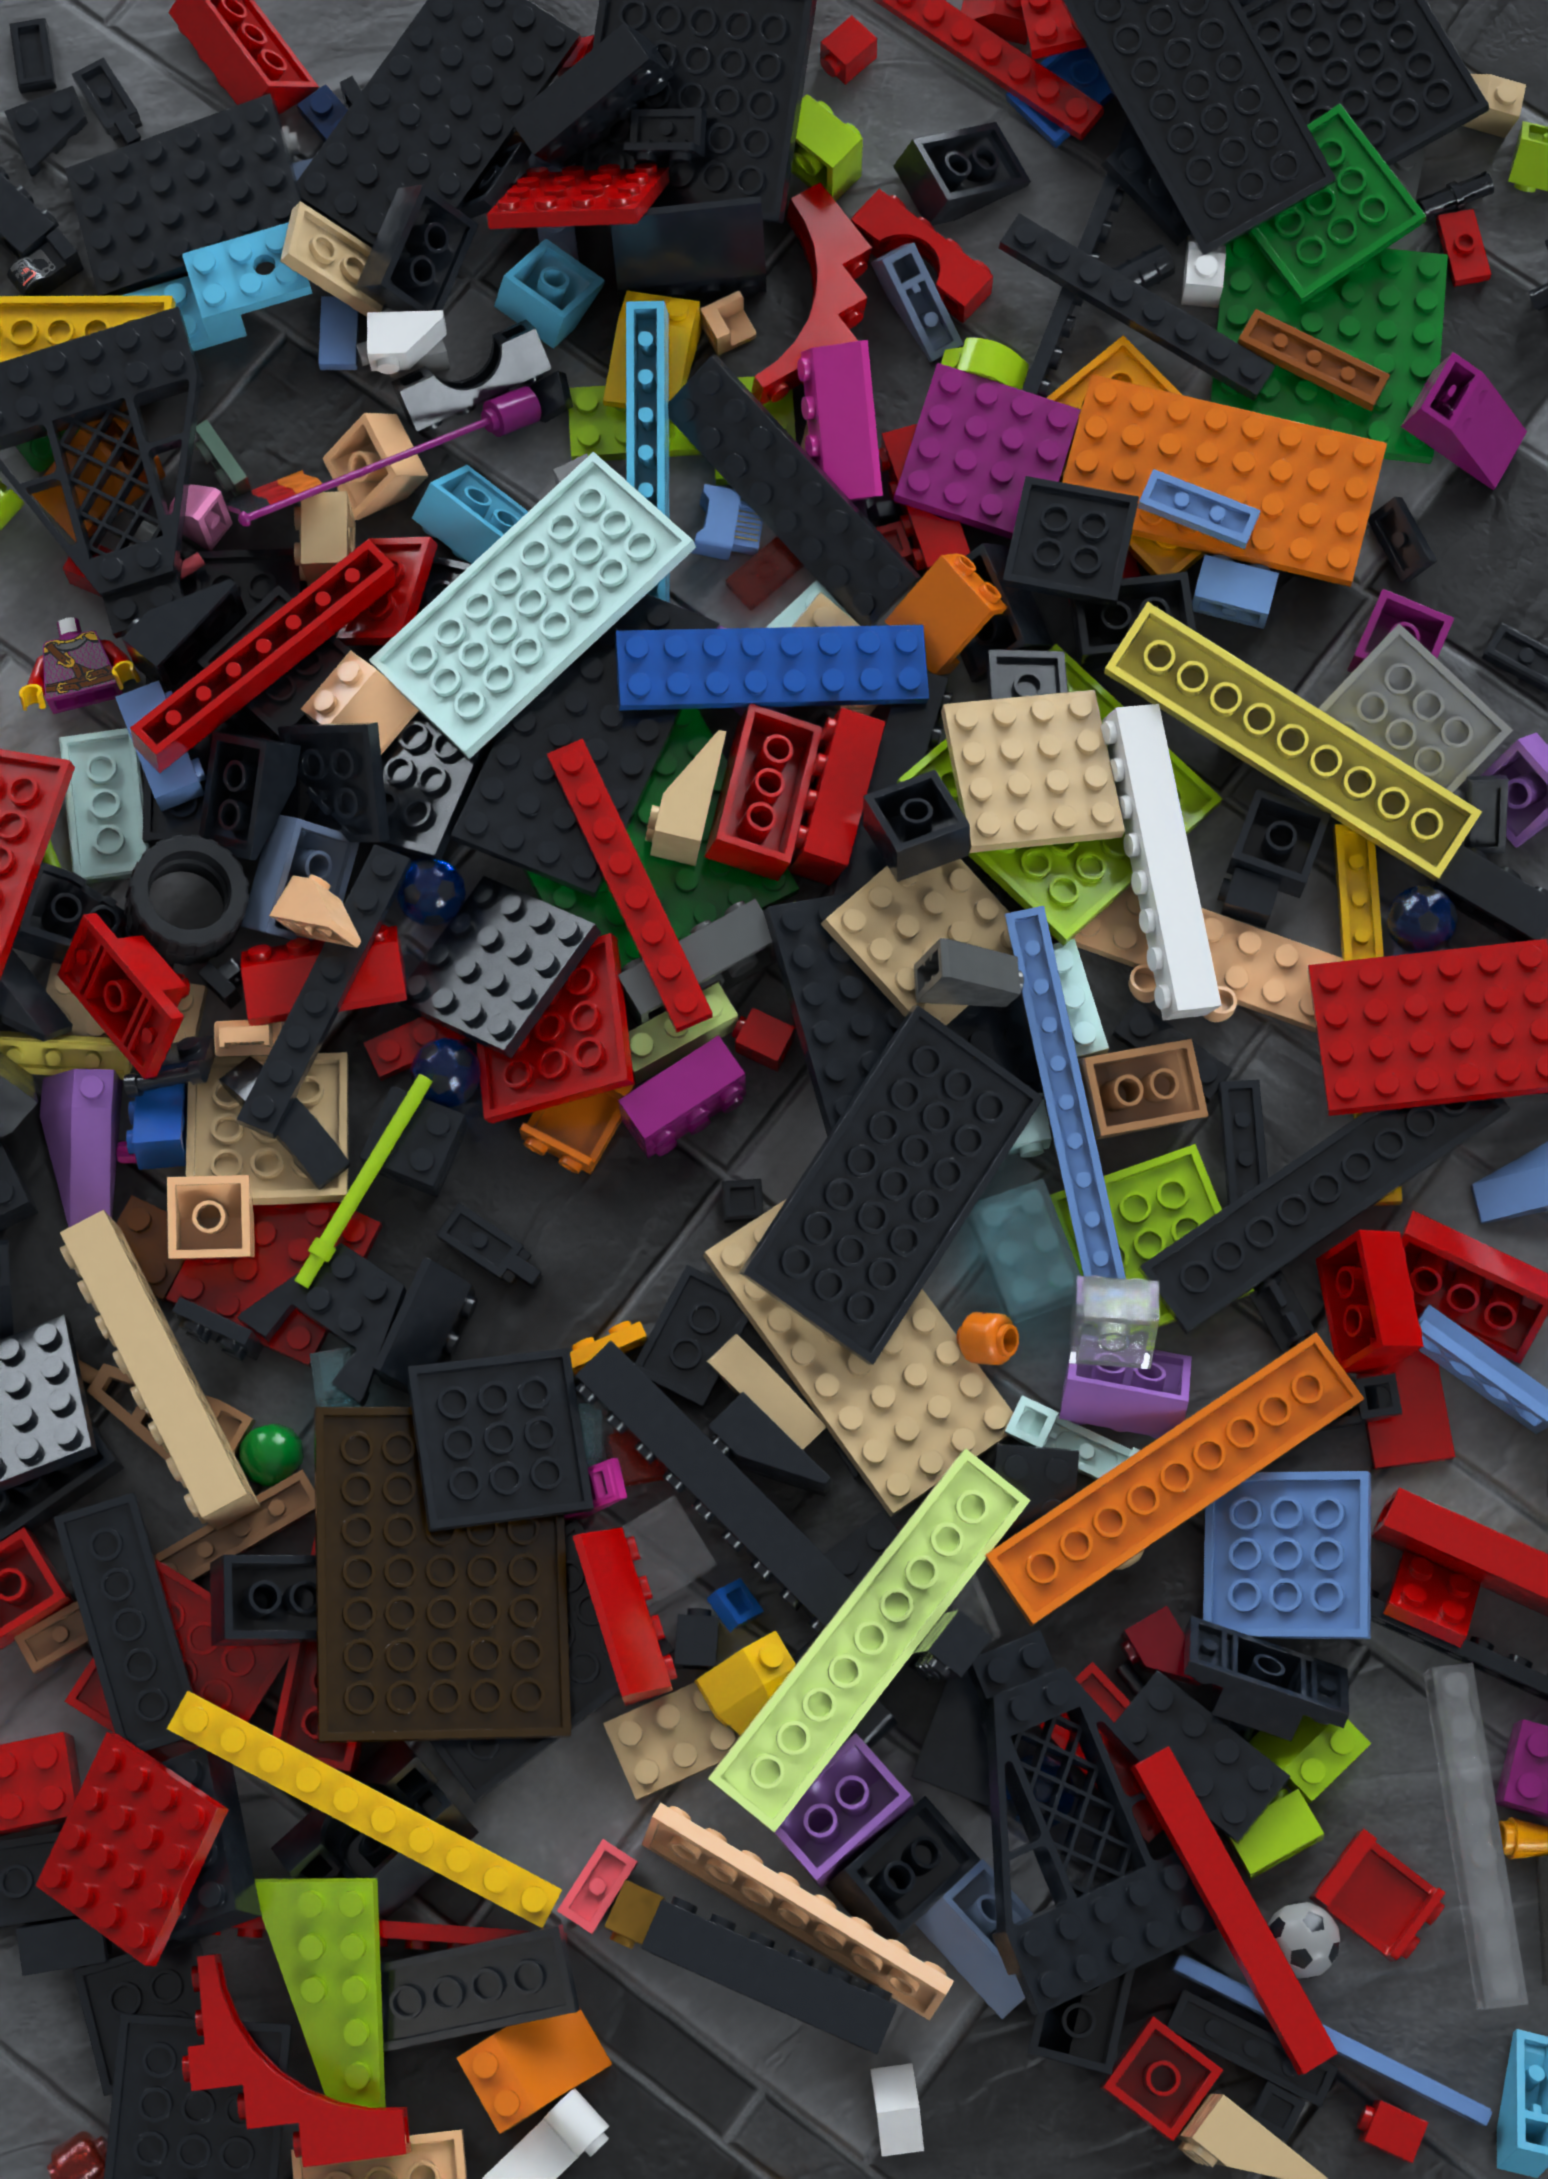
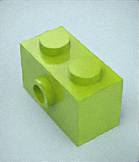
(1278, 1834)

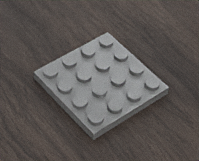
(1417, 711)

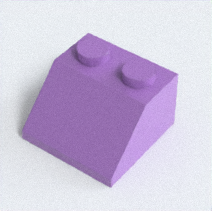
(1527, 771)

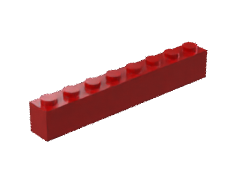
(263, 656)

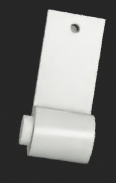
(555, 2142)

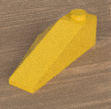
(746, 1681)

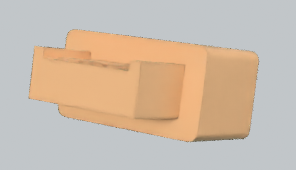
(239, 1039)

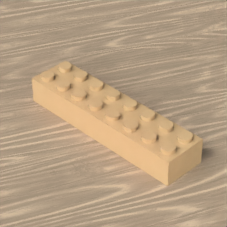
(160, 1371)

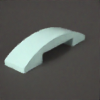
(1041, 1427)

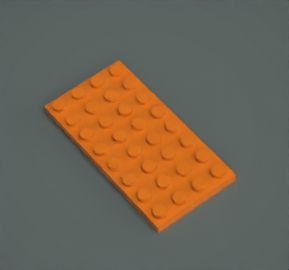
(1303, 478)

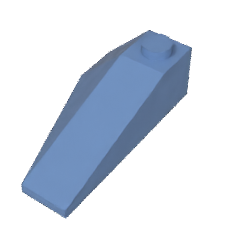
(1514, 1189)

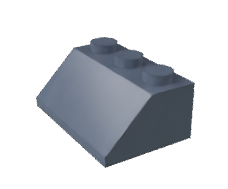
(296, 850)
(963, 1930)

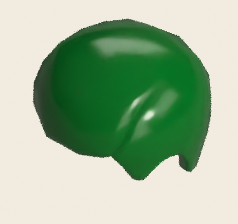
(270, 1454)

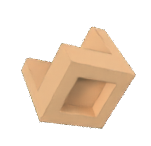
(727, 323)

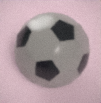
(1306, 1938)

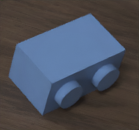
(1234, 591)

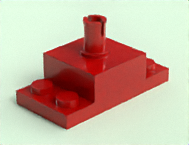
(126, 991)

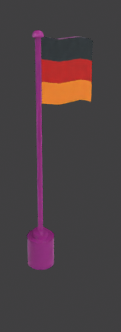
(499, 416)

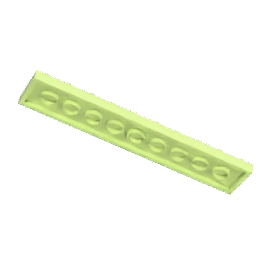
(868, 1640)

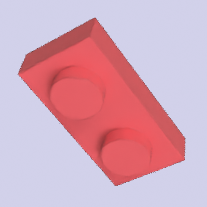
(597, 1886)

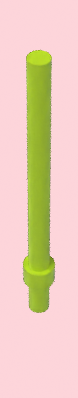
(323, 1248)

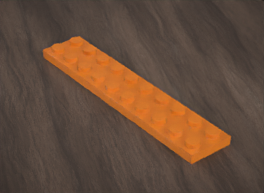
(1173, 1479)

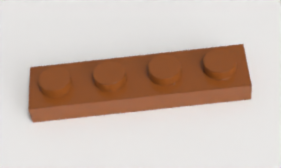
(1313, 360)

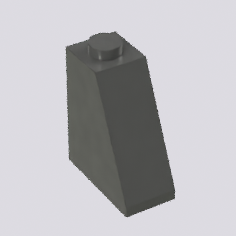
(967, 975)

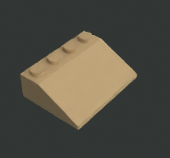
(1230, 2137)

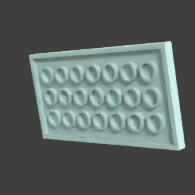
(532, 604)

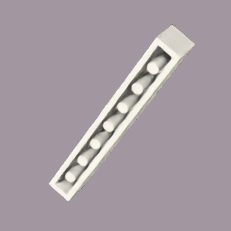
(1160, 863)

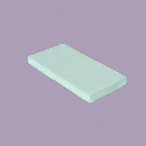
(104, 805)

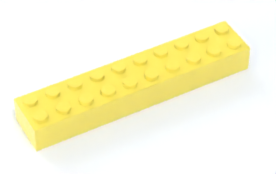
(1292, 742)

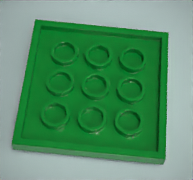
(1343, 222)

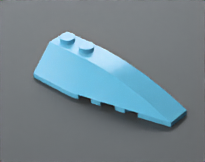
(466, 512)

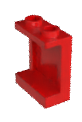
(1378, 1897)

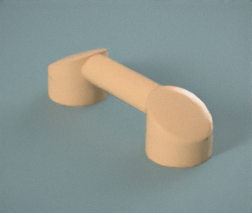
(1143, 986)

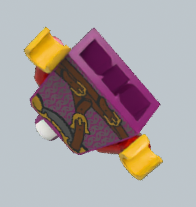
(77, 670)

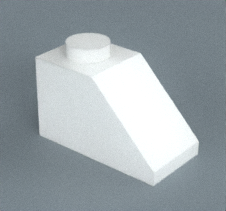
(1203, 276)
(402, 338)

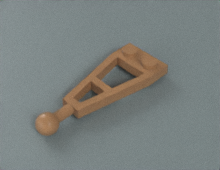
(232, 1421)

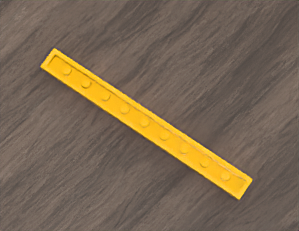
(1359, 911)
(364, 1809)

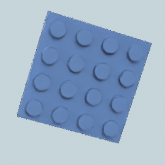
(1291, 1556)

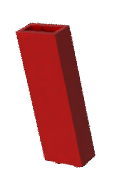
(1465, 1548)

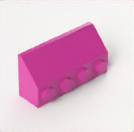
(842, 416)

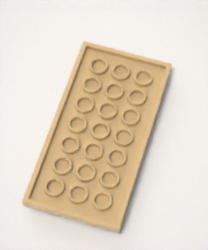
(892, 1418)

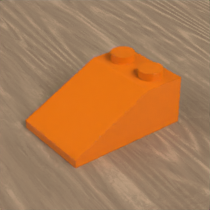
(532, 2066)

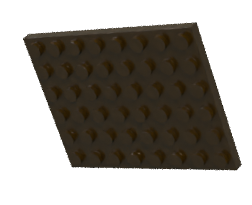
(425, 1626)

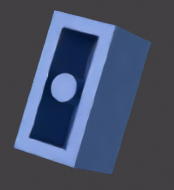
(159, 1127)

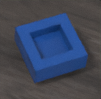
(735, 1605)

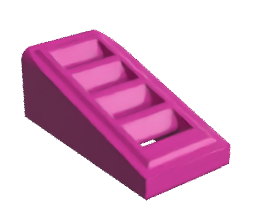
(614, 1485)

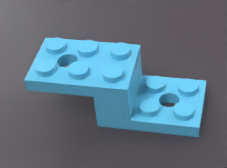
(225, 285)

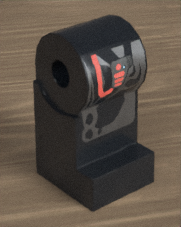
(46, 267)

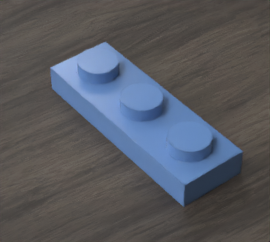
(1199, 509)

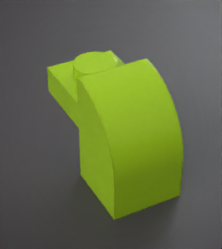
(988, 361)

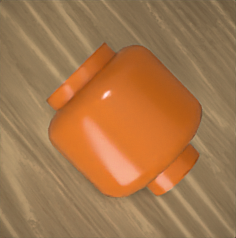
(987, 1338)

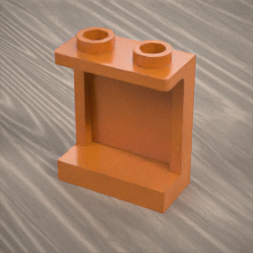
(951, 607)
(576, 1129)

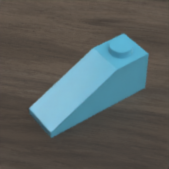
(1524, 2107)

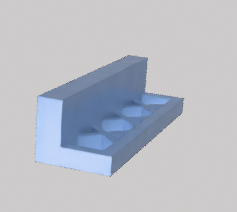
(1484, 1370)

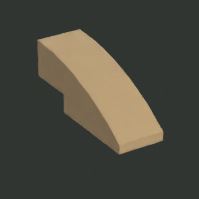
(748, 1373)

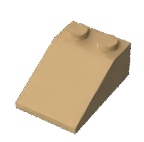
(681, 818)

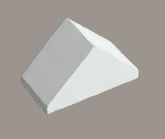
(897, 2109)

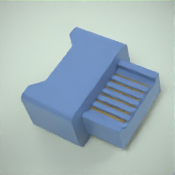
(727, 524)

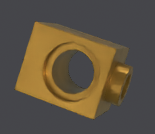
(632, 1914)

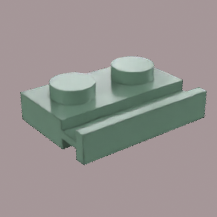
(227, 469)

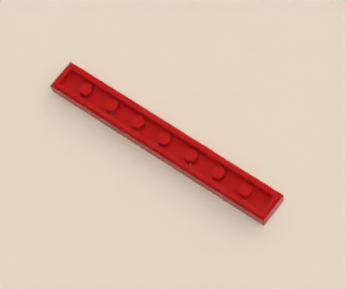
(1234, 1911)

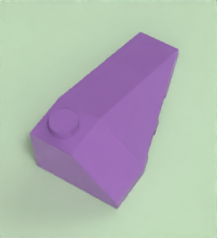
(82, 1135)

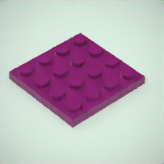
(979, 446)

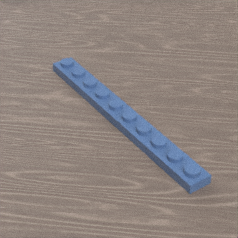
(1065, 1094)

